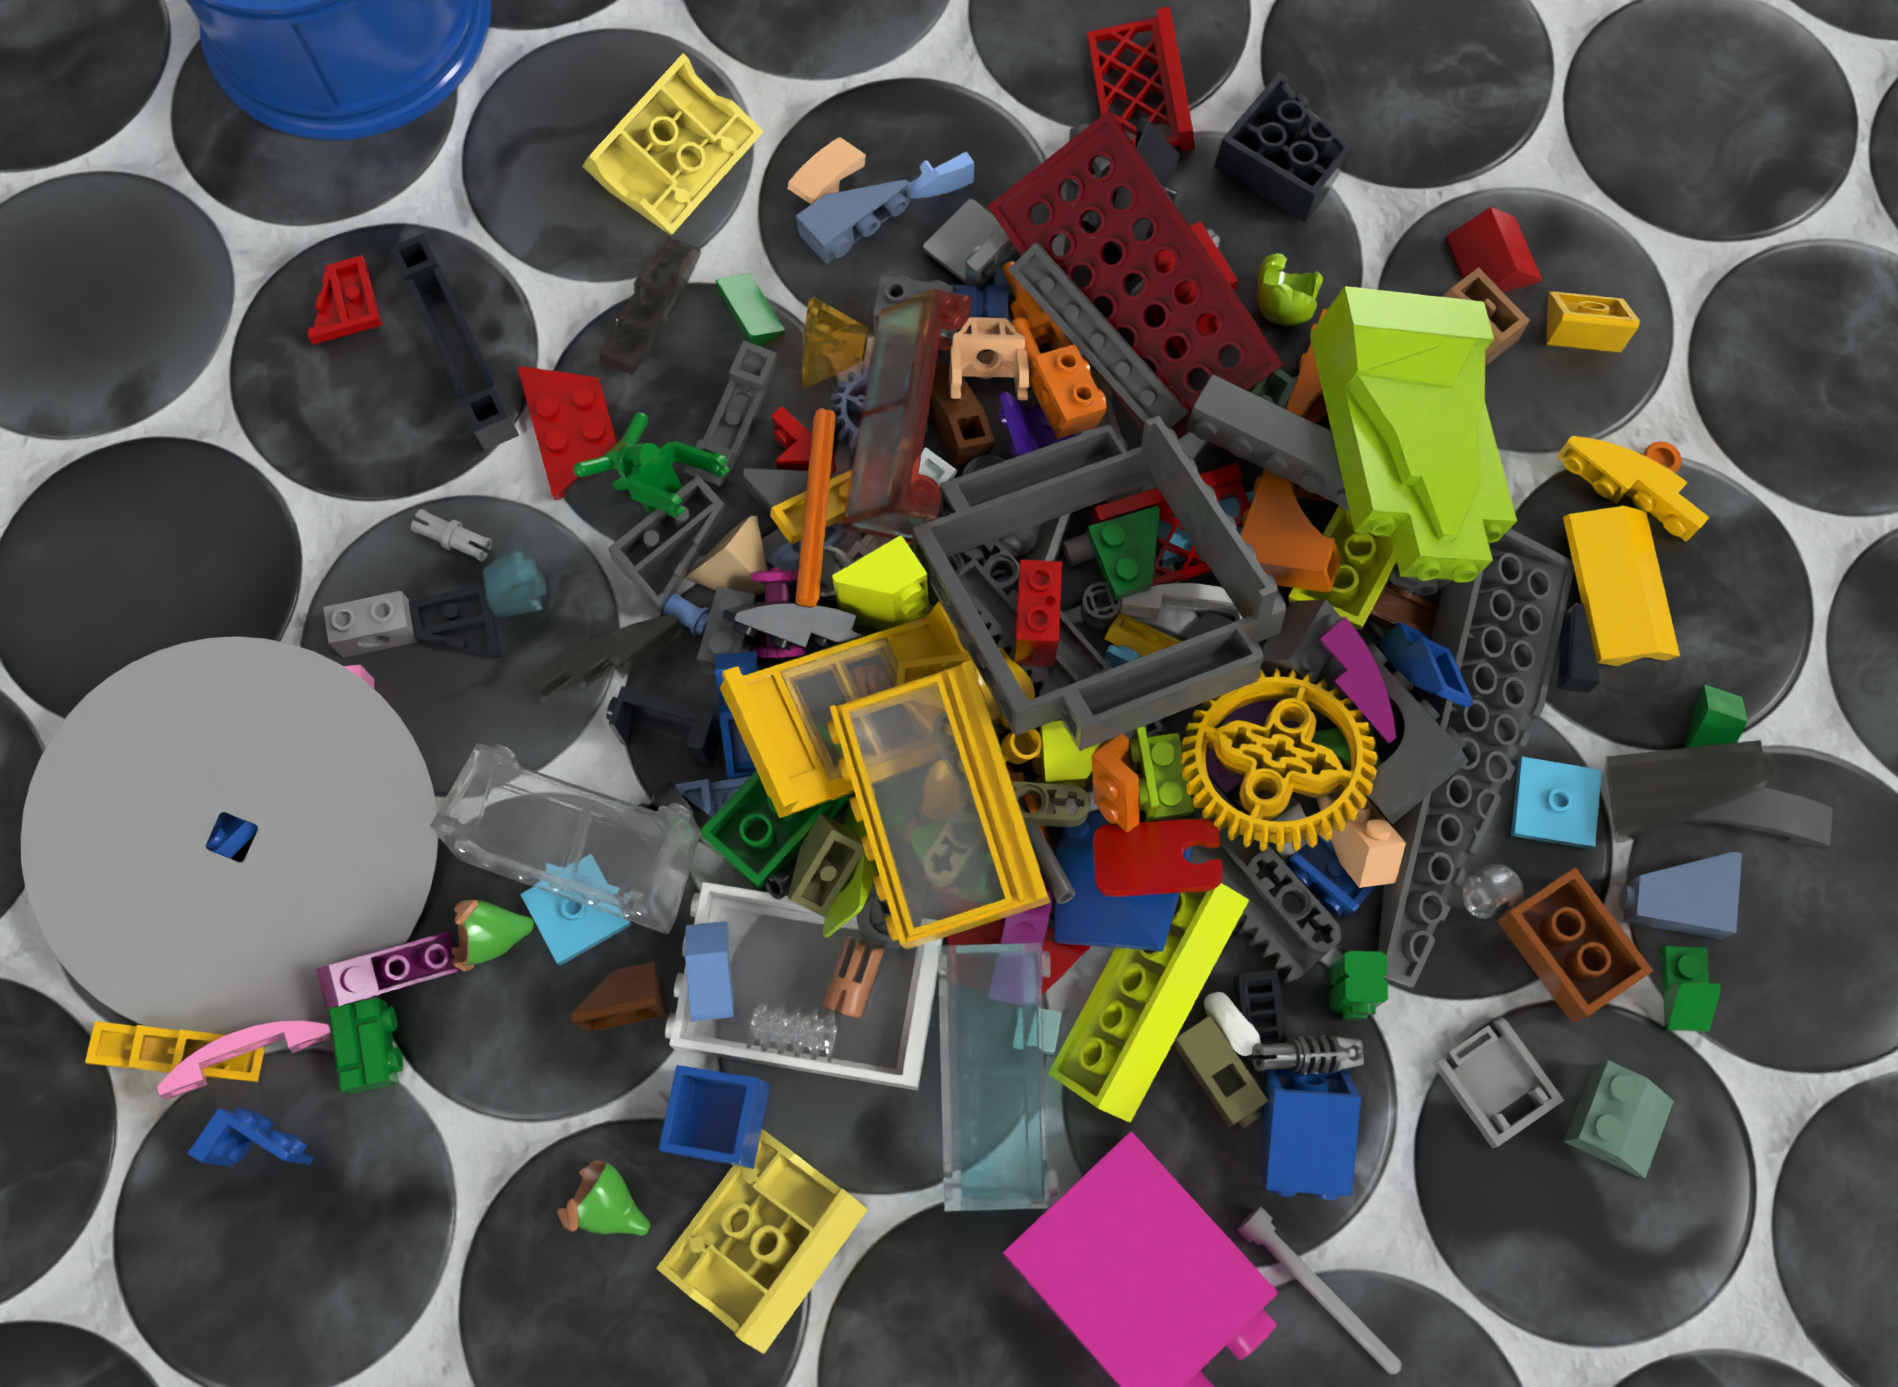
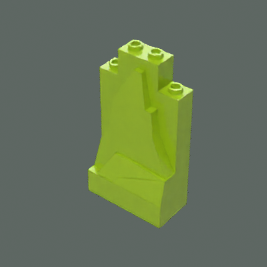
(1415, 427)

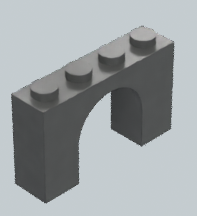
(1424, 755)

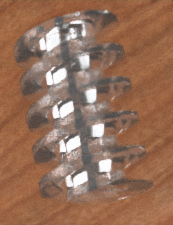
(793, 1029)

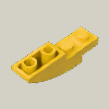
(1622, 471)

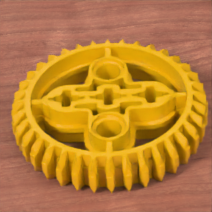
(1295, 768)

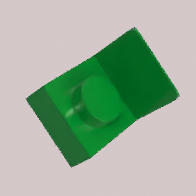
(1687, 994)

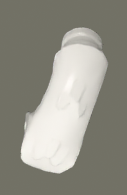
(1231, 1022)

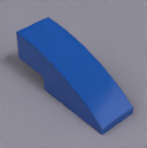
(1425, 664)
(736, 754)

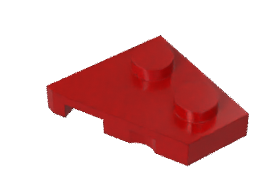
(345, 302)

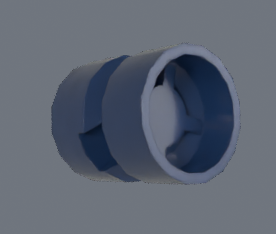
(988, 303)

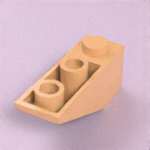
(1368, 846)

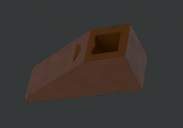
(959, 422)

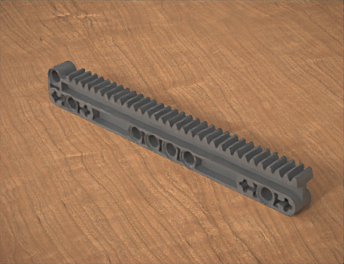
(1078, 660)

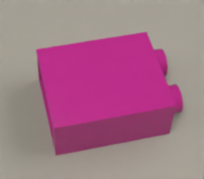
(1143, 1274)

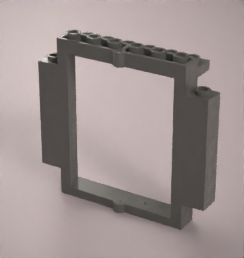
(1067, 479)

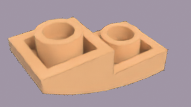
(825, 170)

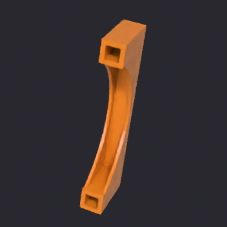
(1275, 524)

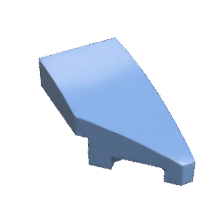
(944, 178)
(710, 795)

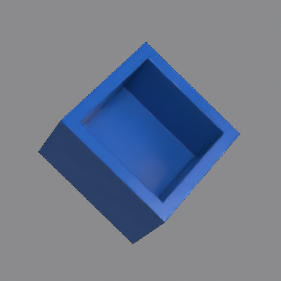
(714, 1116)

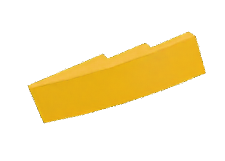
(163, 1050)

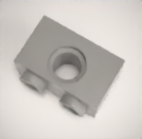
(369, 624)

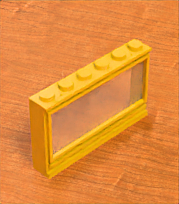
(936, 807)

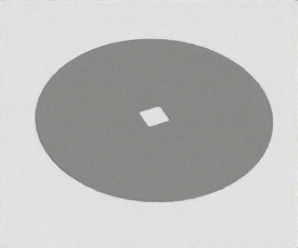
(135, 792)

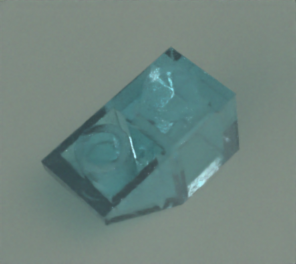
(514, 584)

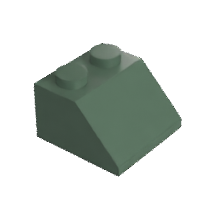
(1619, 1118)

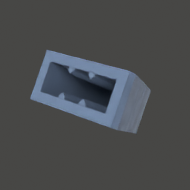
(1687, 898)

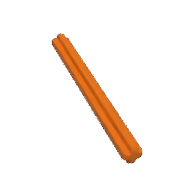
(815, 509)

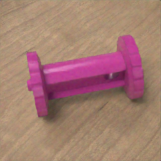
(776, 590)

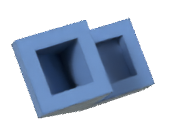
(709, 971)

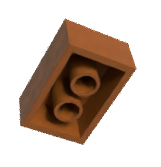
(1574, 946)

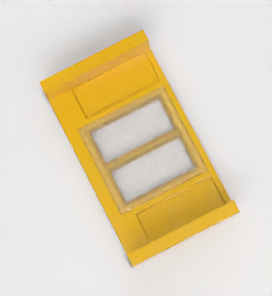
(788, 705)

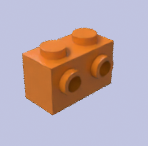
(1066, 391)

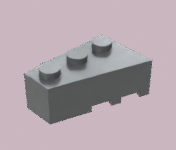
(664, 548)

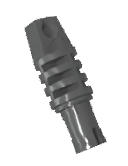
(1310, 1054)

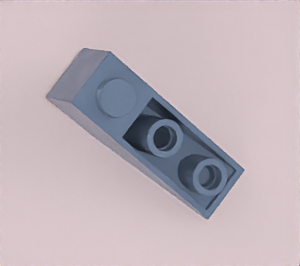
(847, 216)

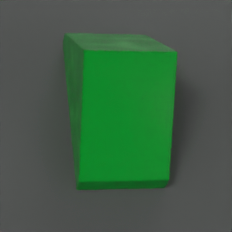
(1717, 718)

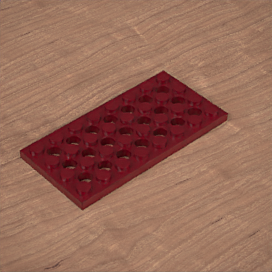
(1170, 233)

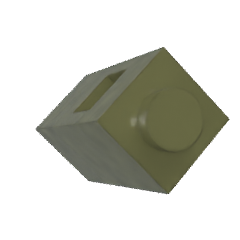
(1220, 1073)

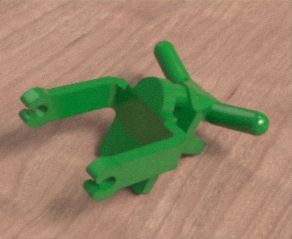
(649, 469)

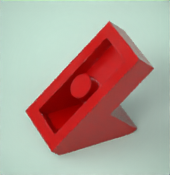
(796, 440)

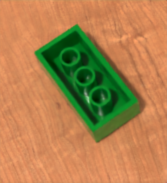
(753, 836)

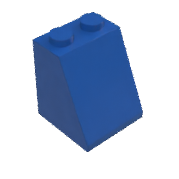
(1309, 1133)

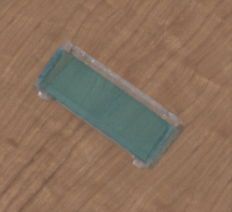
(993, 1076)

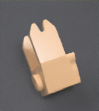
(1004, 359)

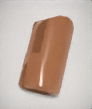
(847, 993)

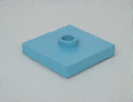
(1556, 803)
(569, 925)

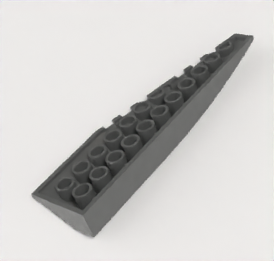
(1505, 647)

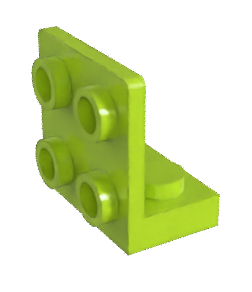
(1160, 775)

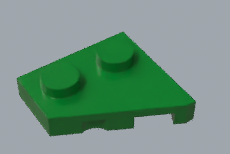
(1126, 551)

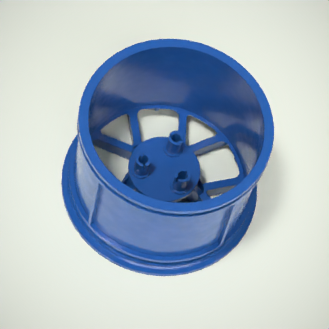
(340, 62)

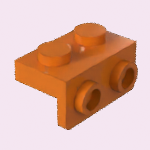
(1115, 783)

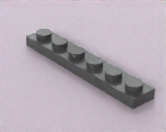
(1096, 337)

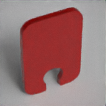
(1152, 858)

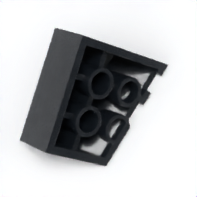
(1284, 150)
(1163, 162)

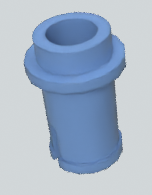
(688, 614)

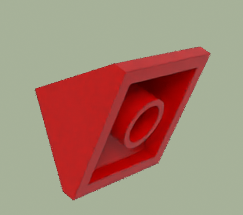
(1496, 247)

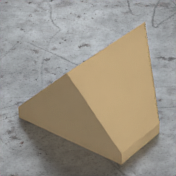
(733, 560)

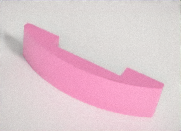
(190, 1073)

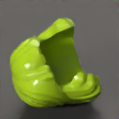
(1285, 296)

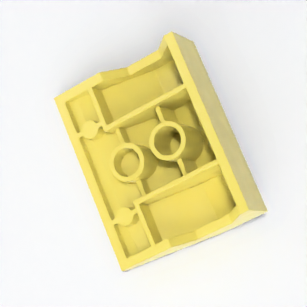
(672, 147)
(762, 1242)

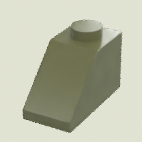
(824, 864)

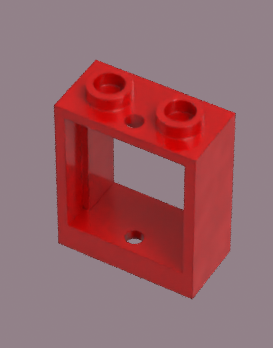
(1038, 613)

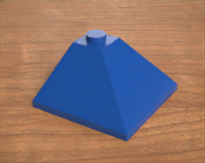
(1104, 920)

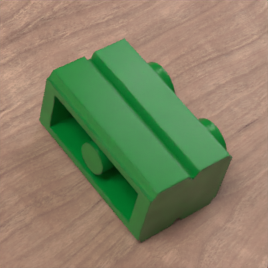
(1358, 984)
(365, 1046)

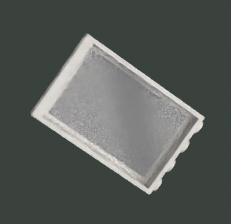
(784, 957)

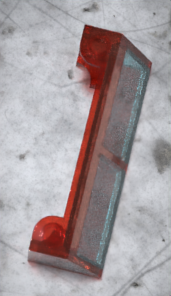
(884, 485)

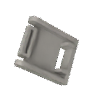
(1492, 1076)

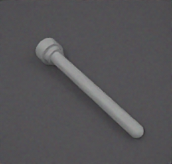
(1258, 1228)

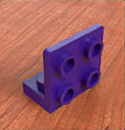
(1026, 426)

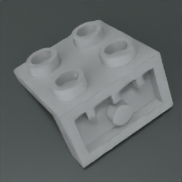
(971, 245)

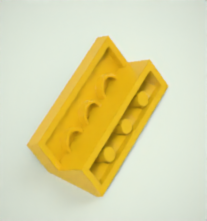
(1621, 585)

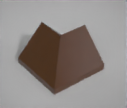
(623, 999)

